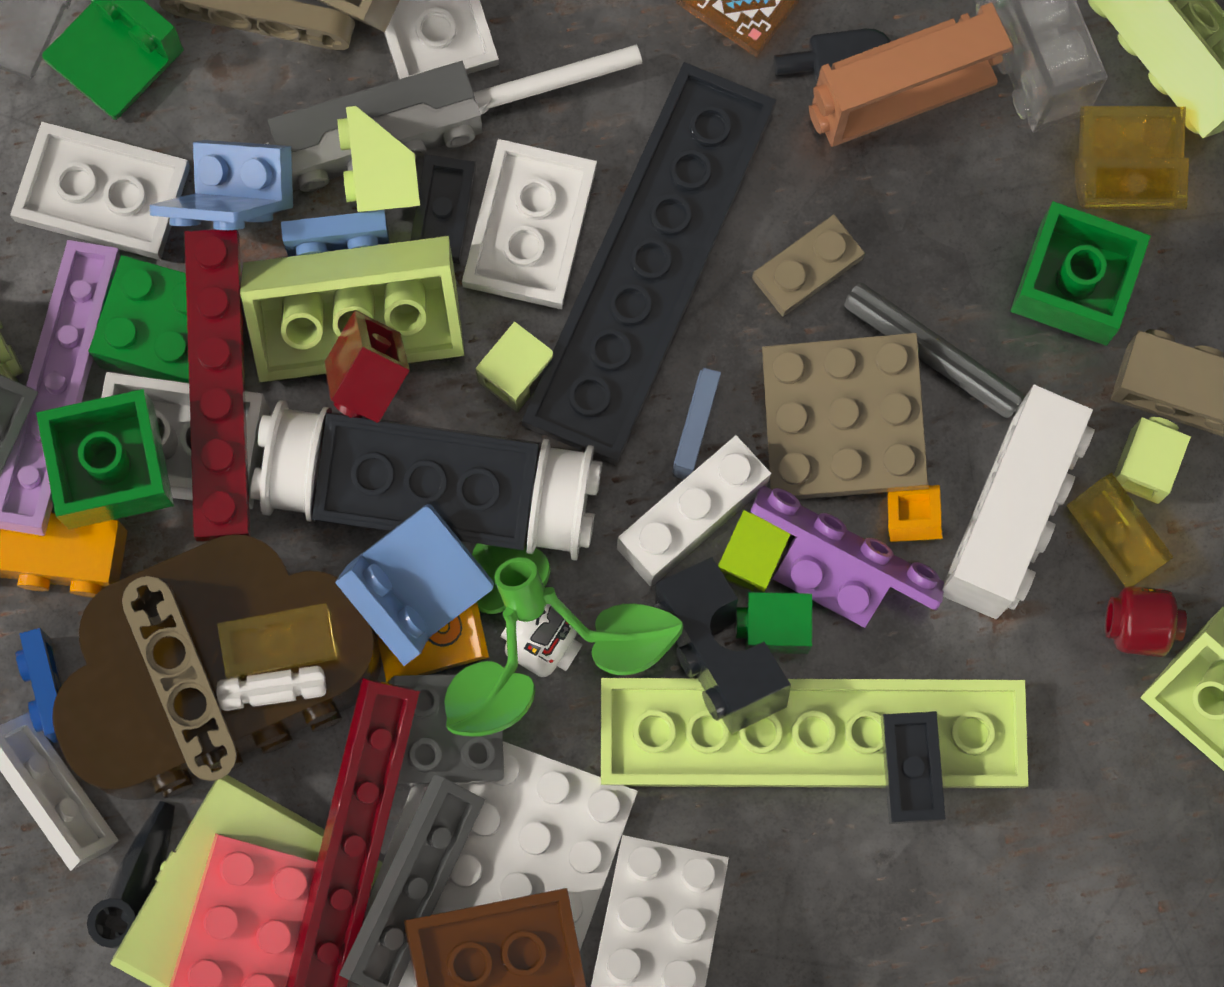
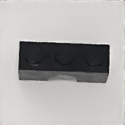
(737, 684)

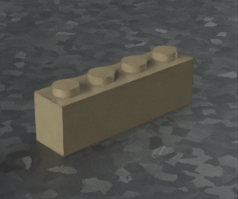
(1173, 380)

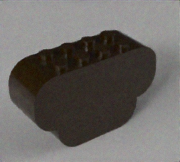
(111, 711)

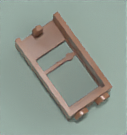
(908, 76)

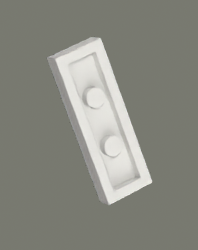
(52, 794)

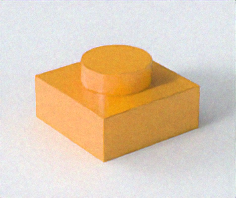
(915, 514)

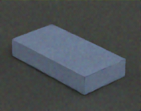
(696, 423)

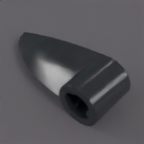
(134, 877)

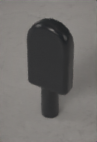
(829, 49)

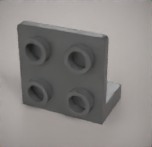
(438, 751)

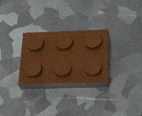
(498, 944)

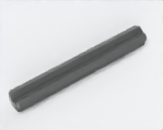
(935, 351)

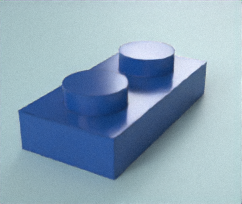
(39, 665)

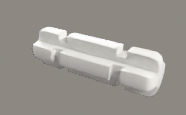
(271, 688)

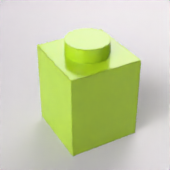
(753, 553)

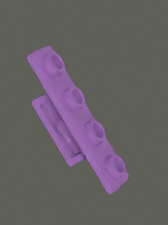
(839, 566)

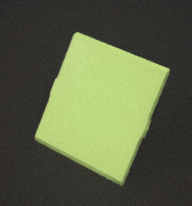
(229, 810)

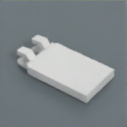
(438, 34)

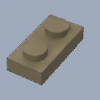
(808, 265)

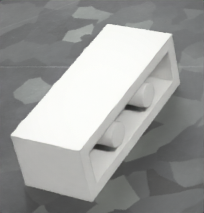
(693, 511)

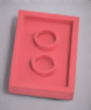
(244, 917)

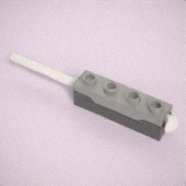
(418, 112)

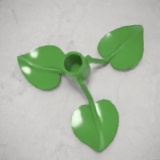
(491, 697)

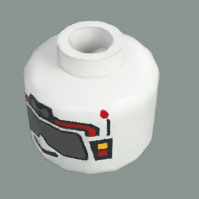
(545, 643)

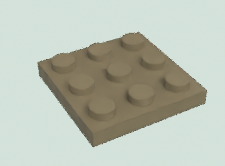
(845, 416)

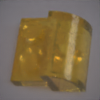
(1132, 158)

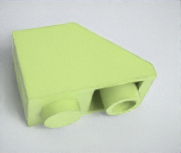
(382, 166)

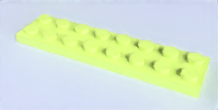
(826, 737)

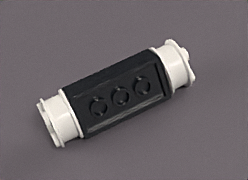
(386, 471)

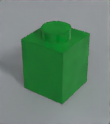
(778, 620)

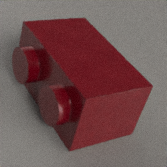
(366, 367)

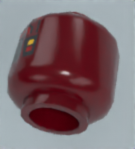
(1145, 621)

